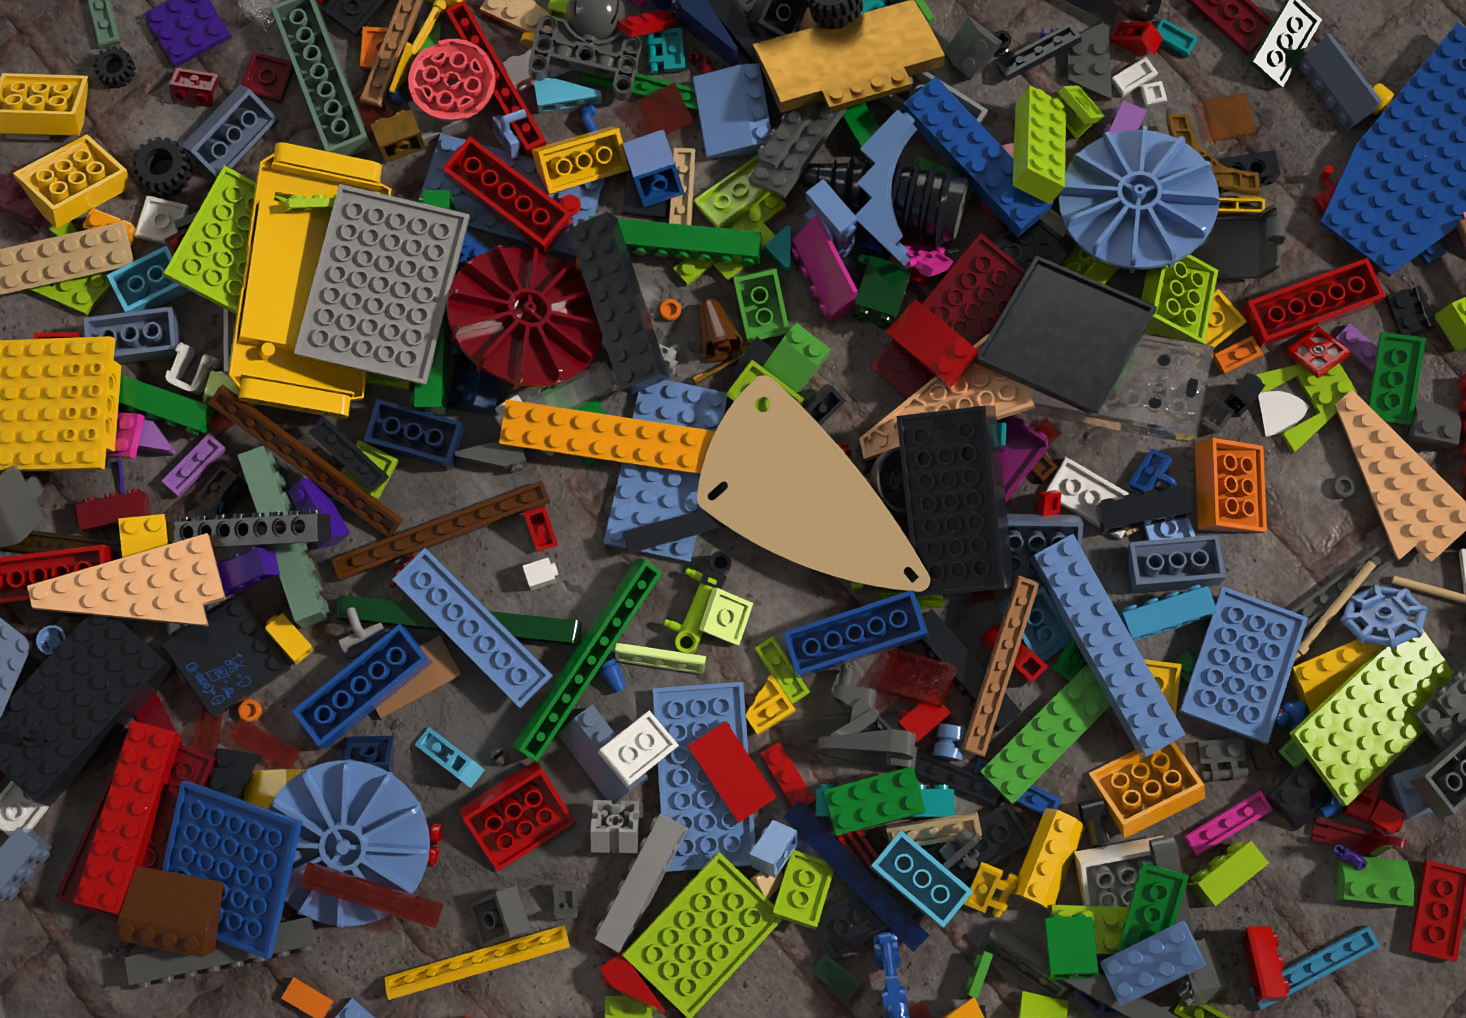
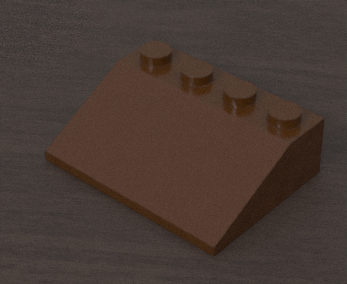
(171, 912)

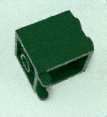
(880, 291)

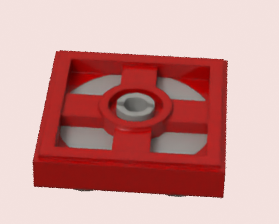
(1318, 352)

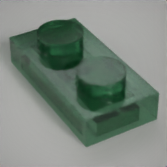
(836, 977)

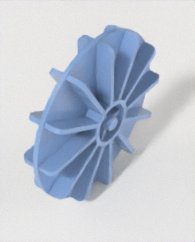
(1139, 199)
(357, 824)

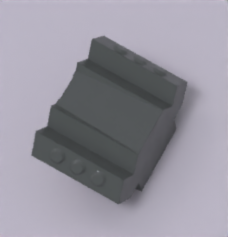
(1203, 983)

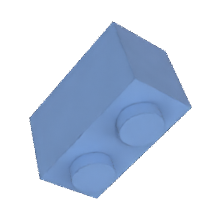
(773, 848)

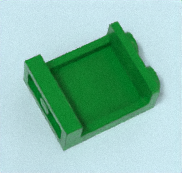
(1070, 947)

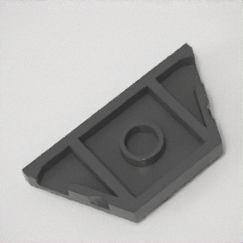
(1090, 62)

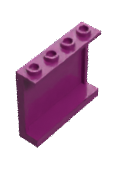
(1021, 453)

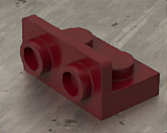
(193, 86)

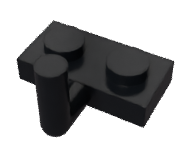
(1153, 9)

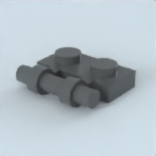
(1222, 751)

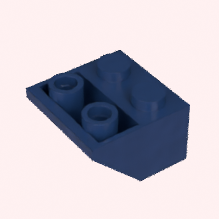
(473, 390)

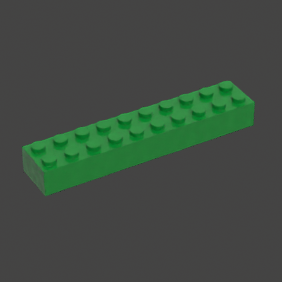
(434, 395)

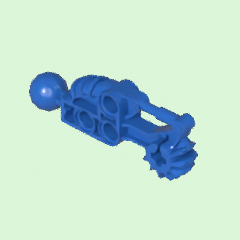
(888, 959)

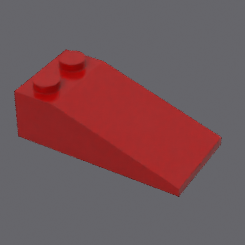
(933, 343)

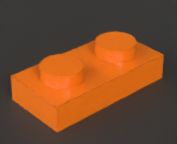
(1237, 355)

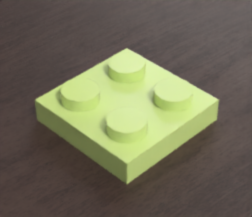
(726, 616)

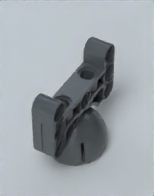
(591, 33)

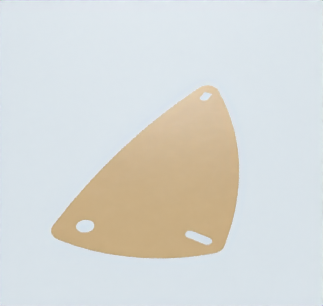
(802, 494)

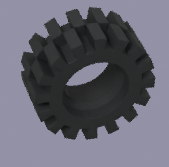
(114, 55)

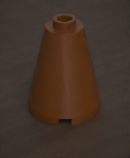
(717, 333)

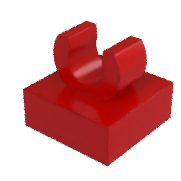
(1048, 502)

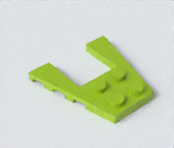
(79, 293)
(1321, 392)

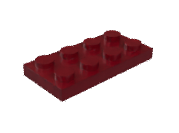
(1236, 19)

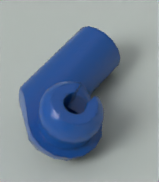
(1331, 808)

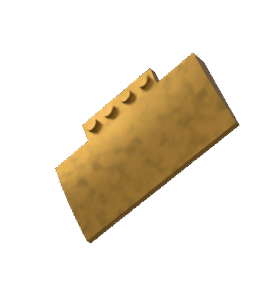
(852, 61)

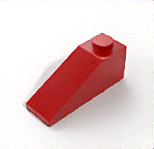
(626, 981)

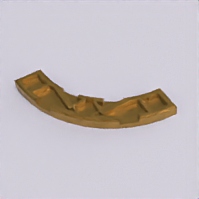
(1226, 178)

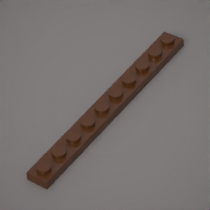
(306, 461)
(440, 530)

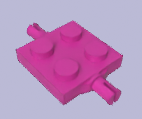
(927, 259)

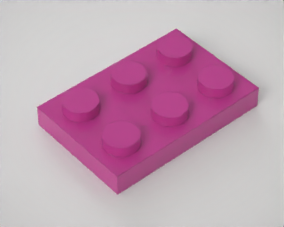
(127, 435)

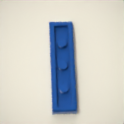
(1033, 798)

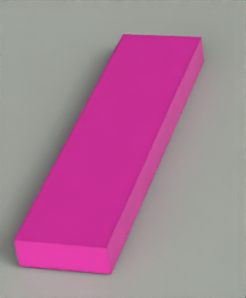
(1228, 823)

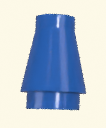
(611, 673)

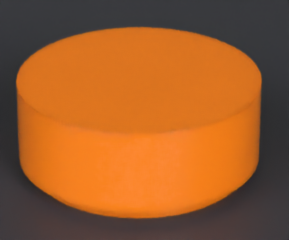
(670, 310)
(250, 710)

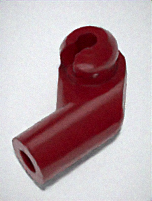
(701, 61)

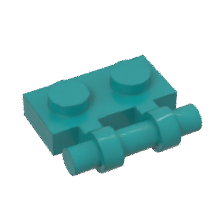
(672, 49)

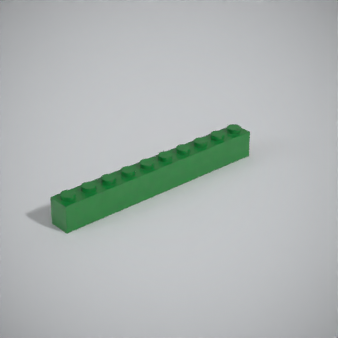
(587, 659)

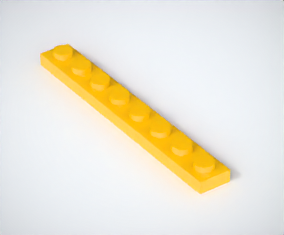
(476, 962)

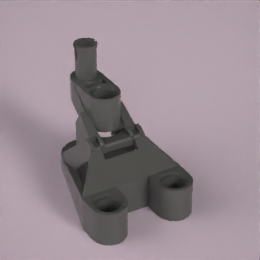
(861, 739)

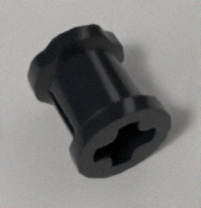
(1006, 40)

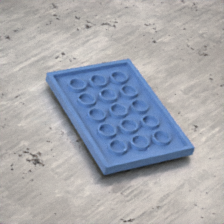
(1243, 665)

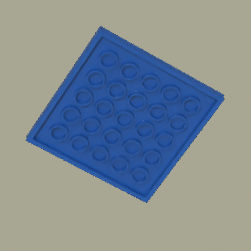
(246, 850)

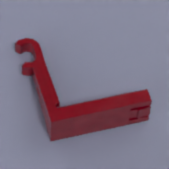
(1361, 841)

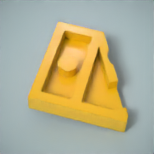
(769, 707)

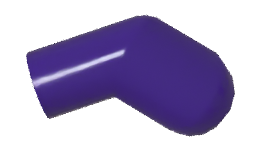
(1349, 855)

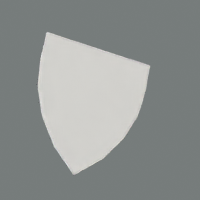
(1280, 411)

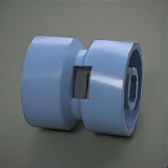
(50, 638)
(949, 742)

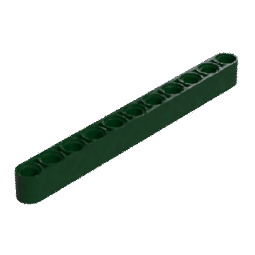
(412, 616)

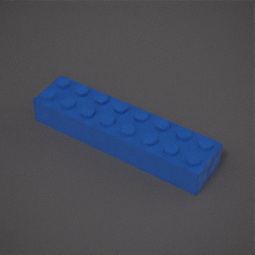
(973, 154)

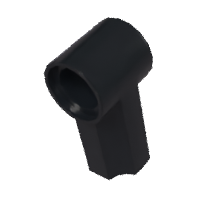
(1093, 815)

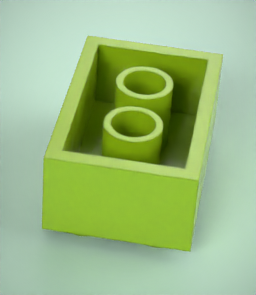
(1227, 873)

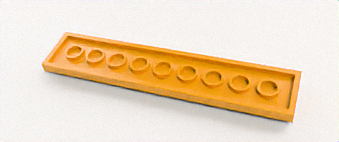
(604, 437)

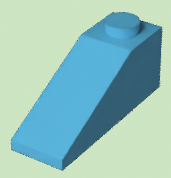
(561, 95)
(450, 757)

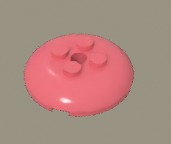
(447, 62)

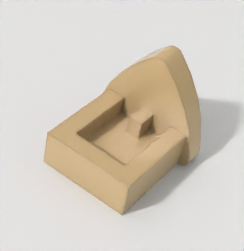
(767, 884)

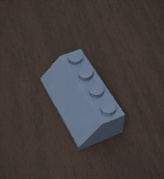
(1339, 82)
(229, 131)
(1175, 563)
(584, 739)

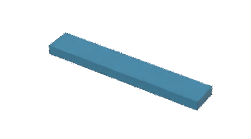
(1326, 961)

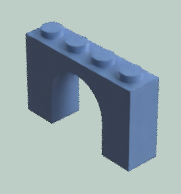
(835, 216)

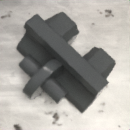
(952, 855)

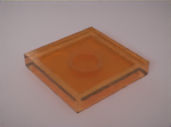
(1229, 117)

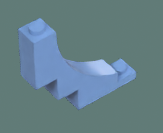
(884, 152)

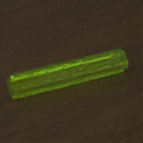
(933, 601)

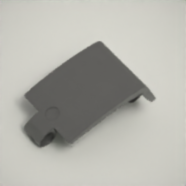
(1244, 244)
(18, 506)

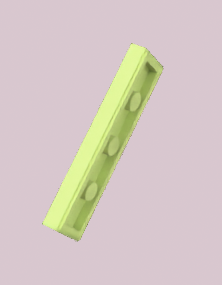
(660, 658)

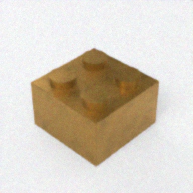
(398, 135)

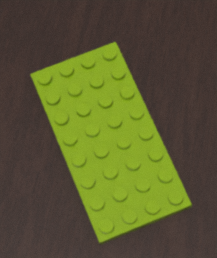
(1371, 716)

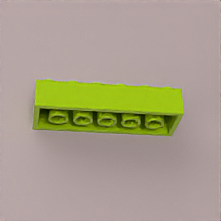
(1039, 145)

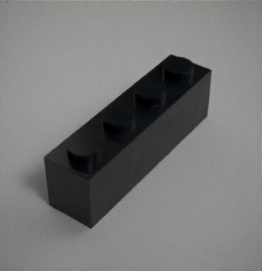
(1144, 509)

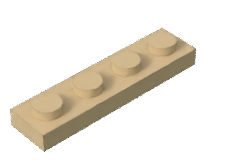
(682, 205)
(937, 829)

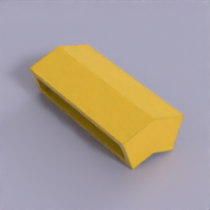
(1236, 209)

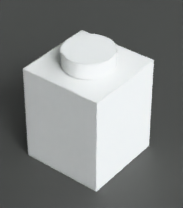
(540, 573)

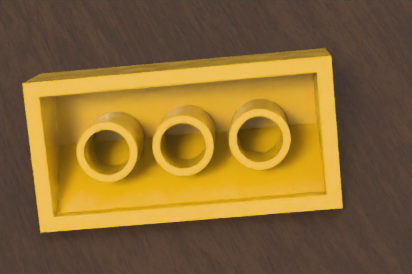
(580, 159)
(1049, 858)

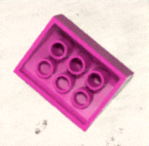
(824, 270)

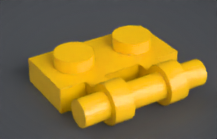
(984, 886)

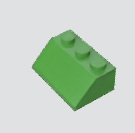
(1380, 882)

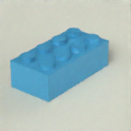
(1169, 613)

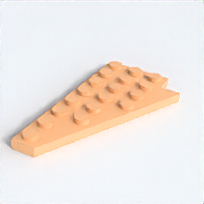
(975, 388)
(1407, 493)
(153, 585)

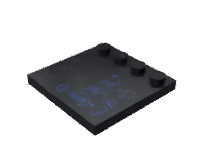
(227, 657)

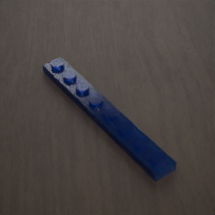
(856, 876)

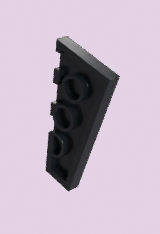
(232, 771)

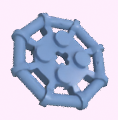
(1384, 625)

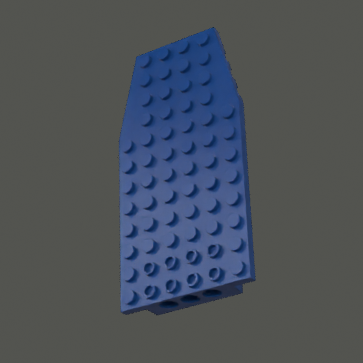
(1409, 168)

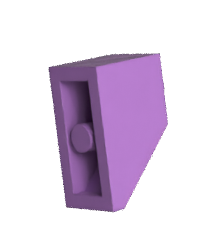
(153, 439)

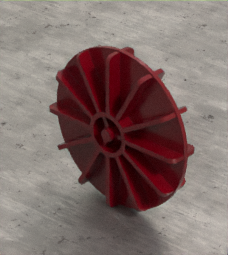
(523, 317)

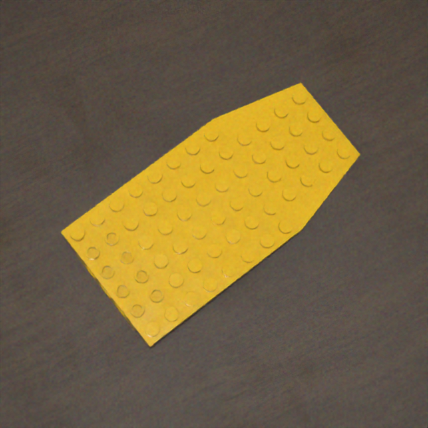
(58, 403)

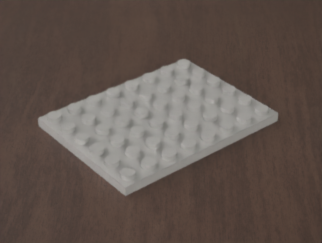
(382, 284)

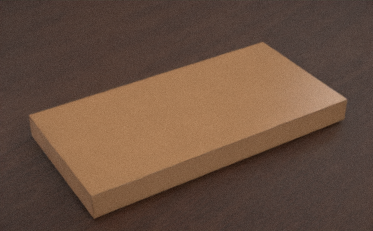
(437, 674)

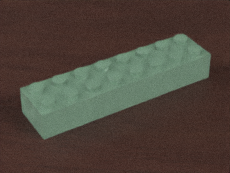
(321, 77)
(294, 564)

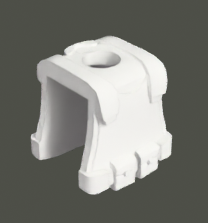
(183, 358)

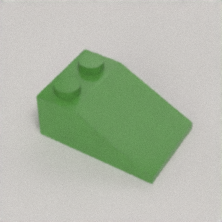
(761, 304)
(797, 358)

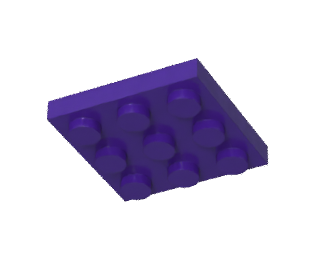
(187, 28)

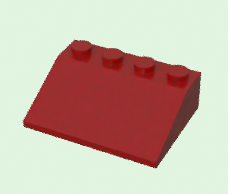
(516, 815)

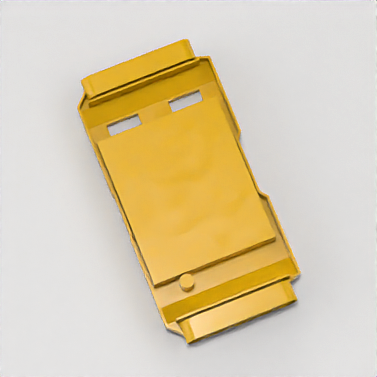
(278, 282)

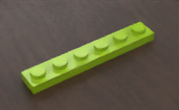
(692, 268)

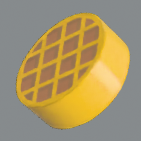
(527, 40)

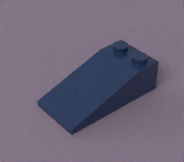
(704, 24)

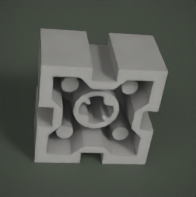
(615, 826)

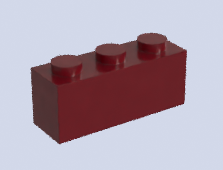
(104, 513)

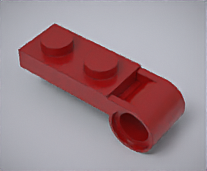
(1363, 804)

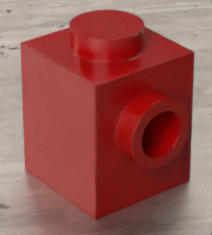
(1385, 818)

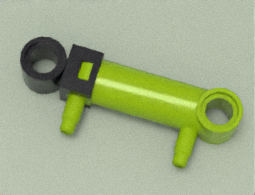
(708, 580)

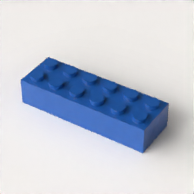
(856, 634)
(362, 686)

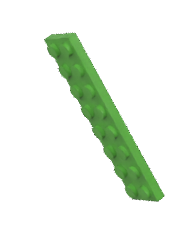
(1046, 736)

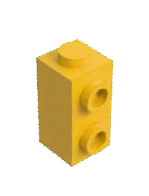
(288, 638)

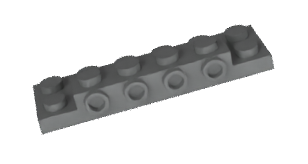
(793, 147)
(1445, 712)

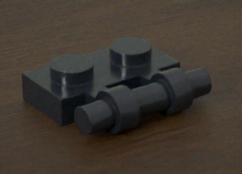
(1404, 314)

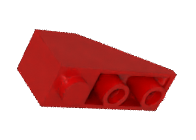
(1026, 665)

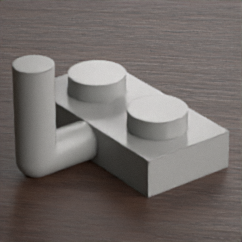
(362, 639)

